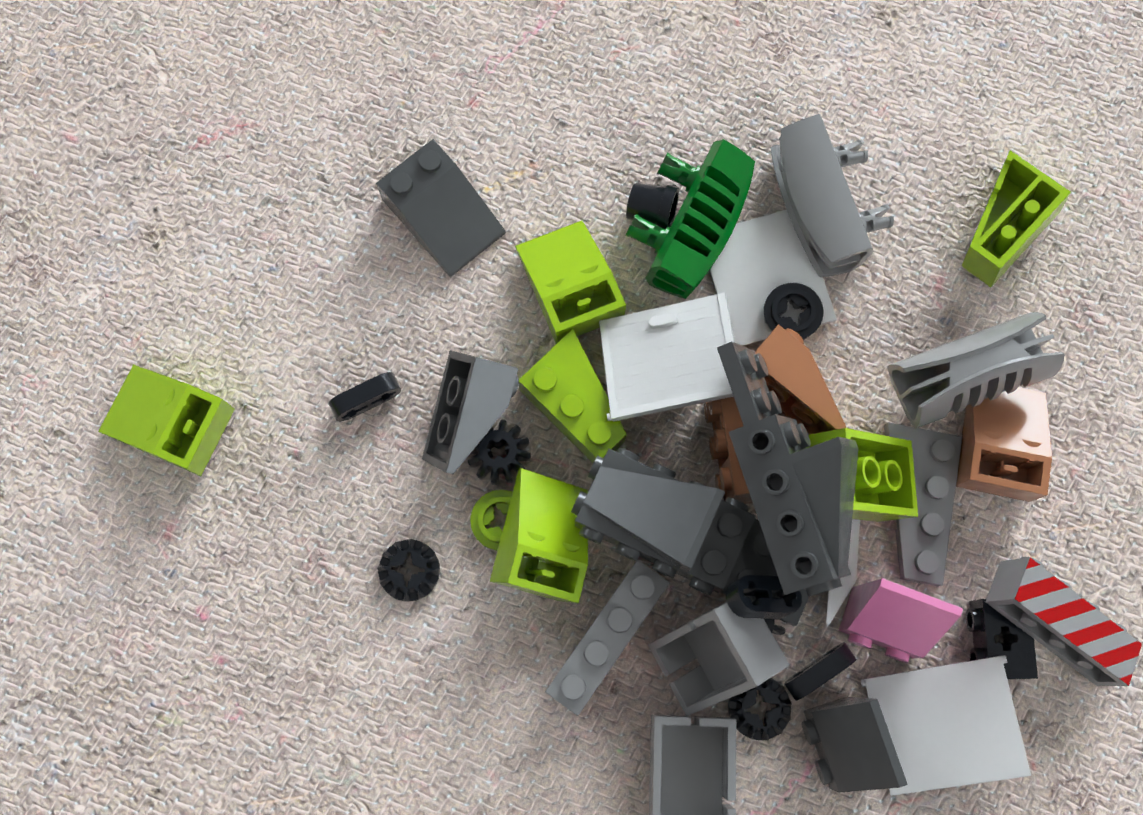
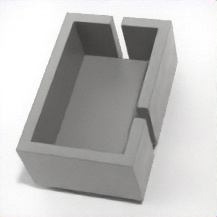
(731, 653)
(692, 765)

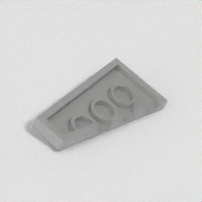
(925, 539)

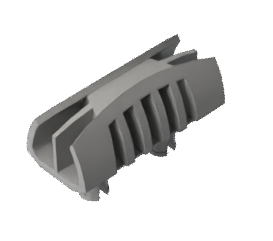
(820, 198)
(973, 369)

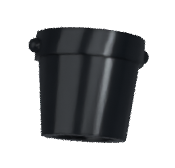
(653, 203)

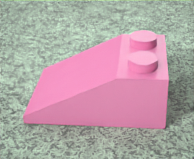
(896, 619)

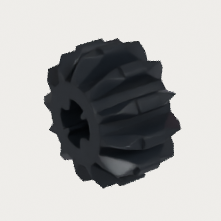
(500, 465)

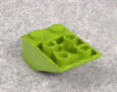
(571, 280)
(167, 419)
(540, 542)

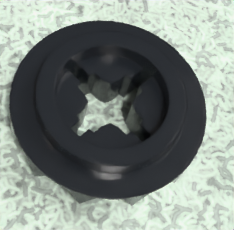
(801, 298)
(419, 584)
(775, 719)

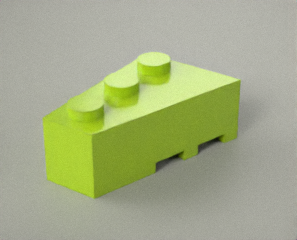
(1015, 215)
(573, 398)

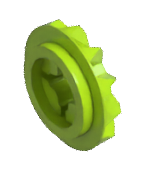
(483, 515)

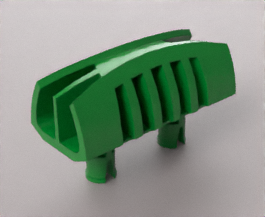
(703, 222)

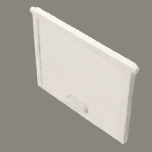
(754, 263)
(666, 357)
(952, 724)

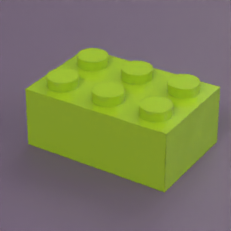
(883, 475)

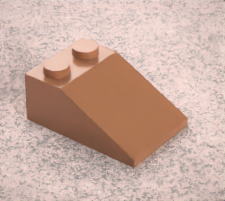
(798, 382)

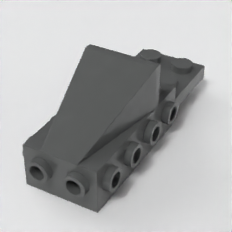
(797, 491)
(674, 525)

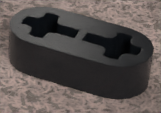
(364, 396)
(765, 605)
(820, 671)

